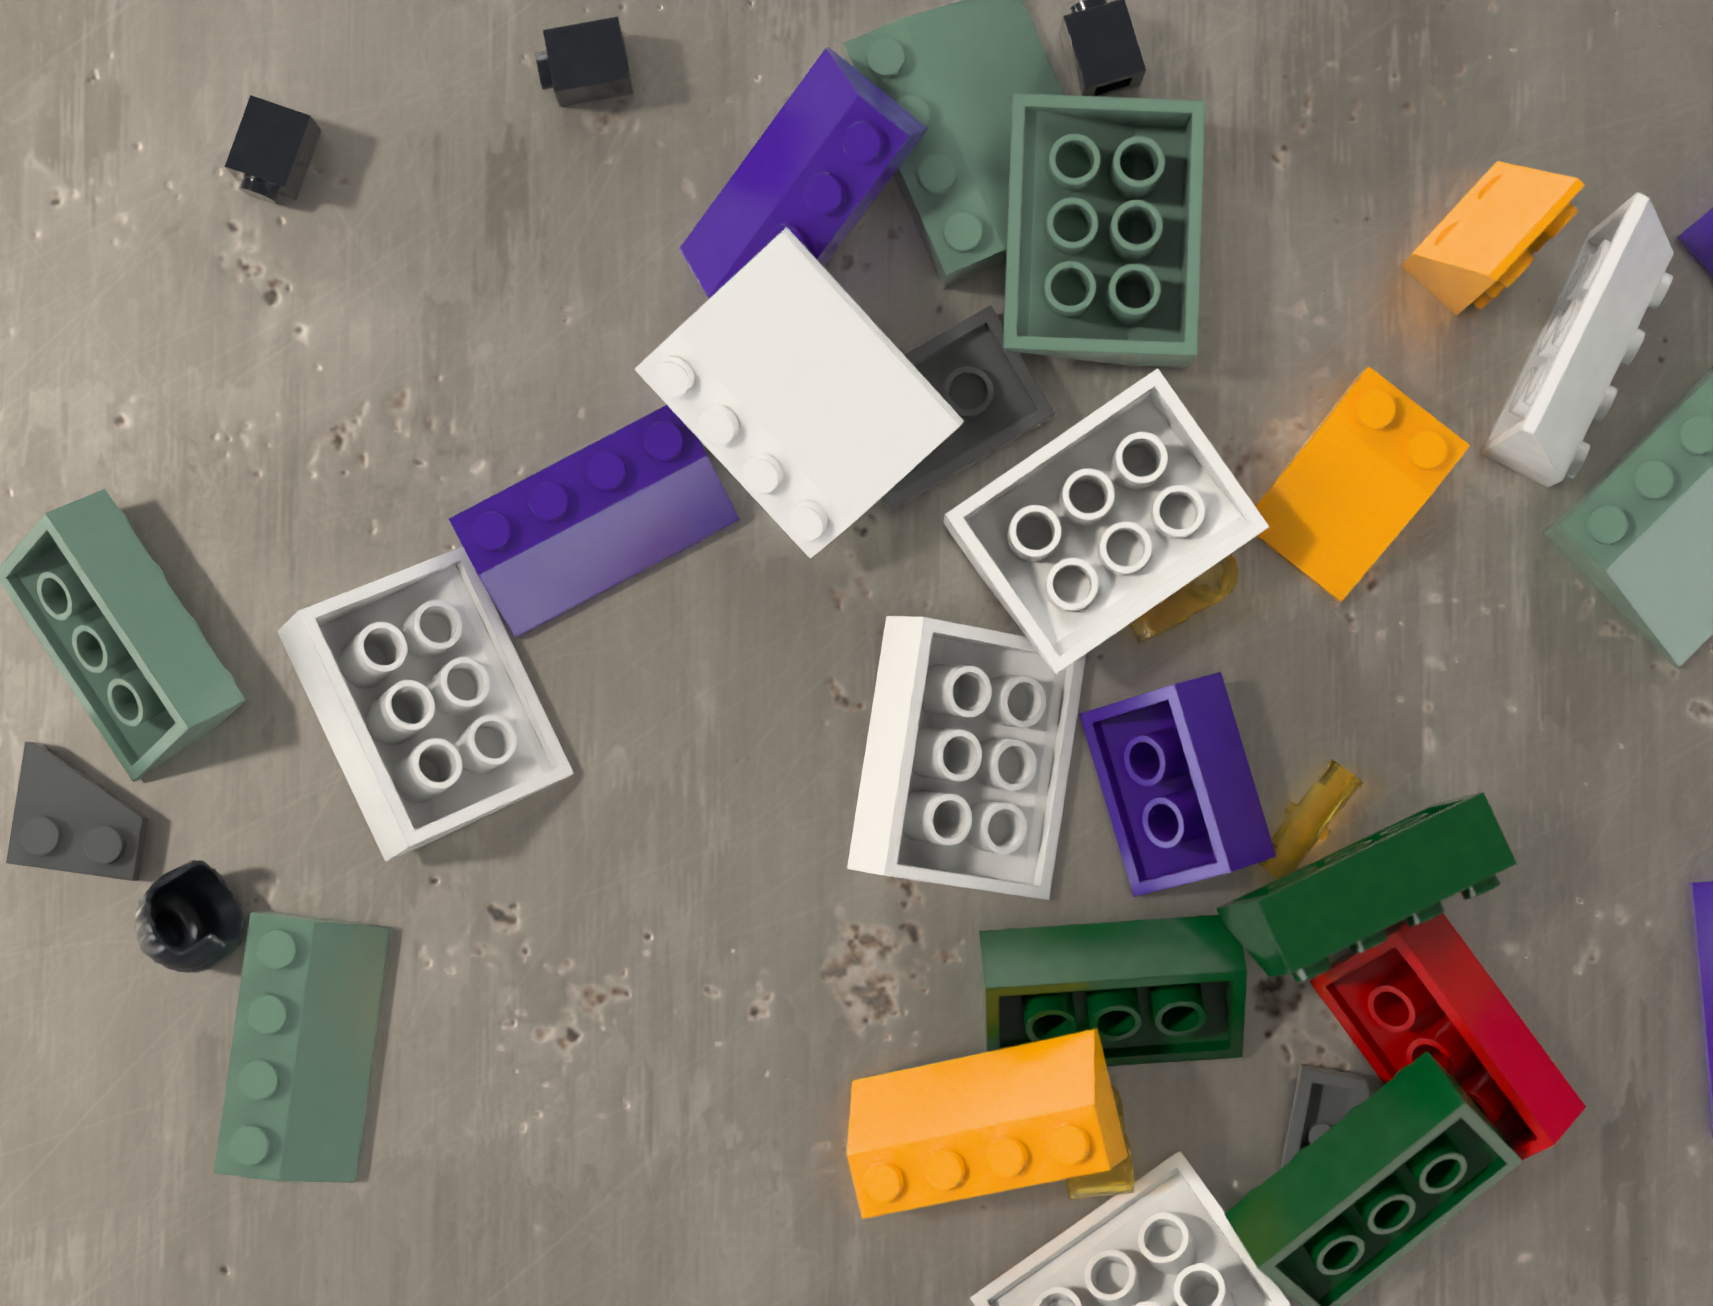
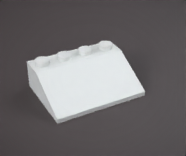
(1583, 345)
(799, 394)
(1105, 522)
(424, 701)
(965, 759)
(1142, 1250)

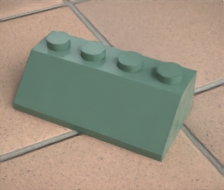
(118, 633)
(302, 1049)

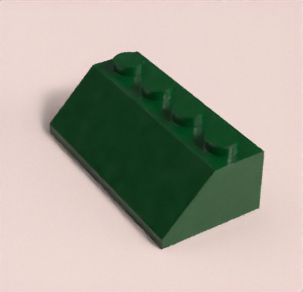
(1370, 886)
(1146, 985)
(1372, 1186)

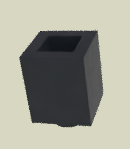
(1101, 48)
(585, 62)
(272, 150)

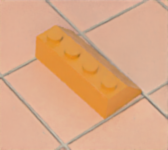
(983, 1124)

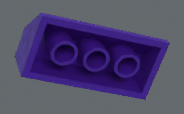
(807, 172)
(594, 519)

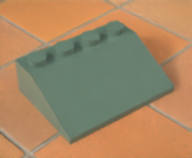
(958, 79)
(1104, 228)
(1649, 528)

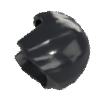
(189, 919)

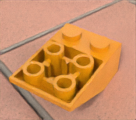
(1493, 234)

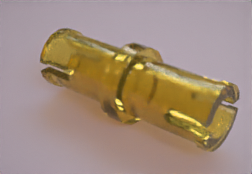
(1311, 818)

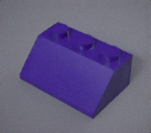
(1177, 785)

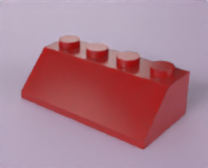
(1435, 996)

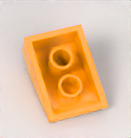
(1356, 483)

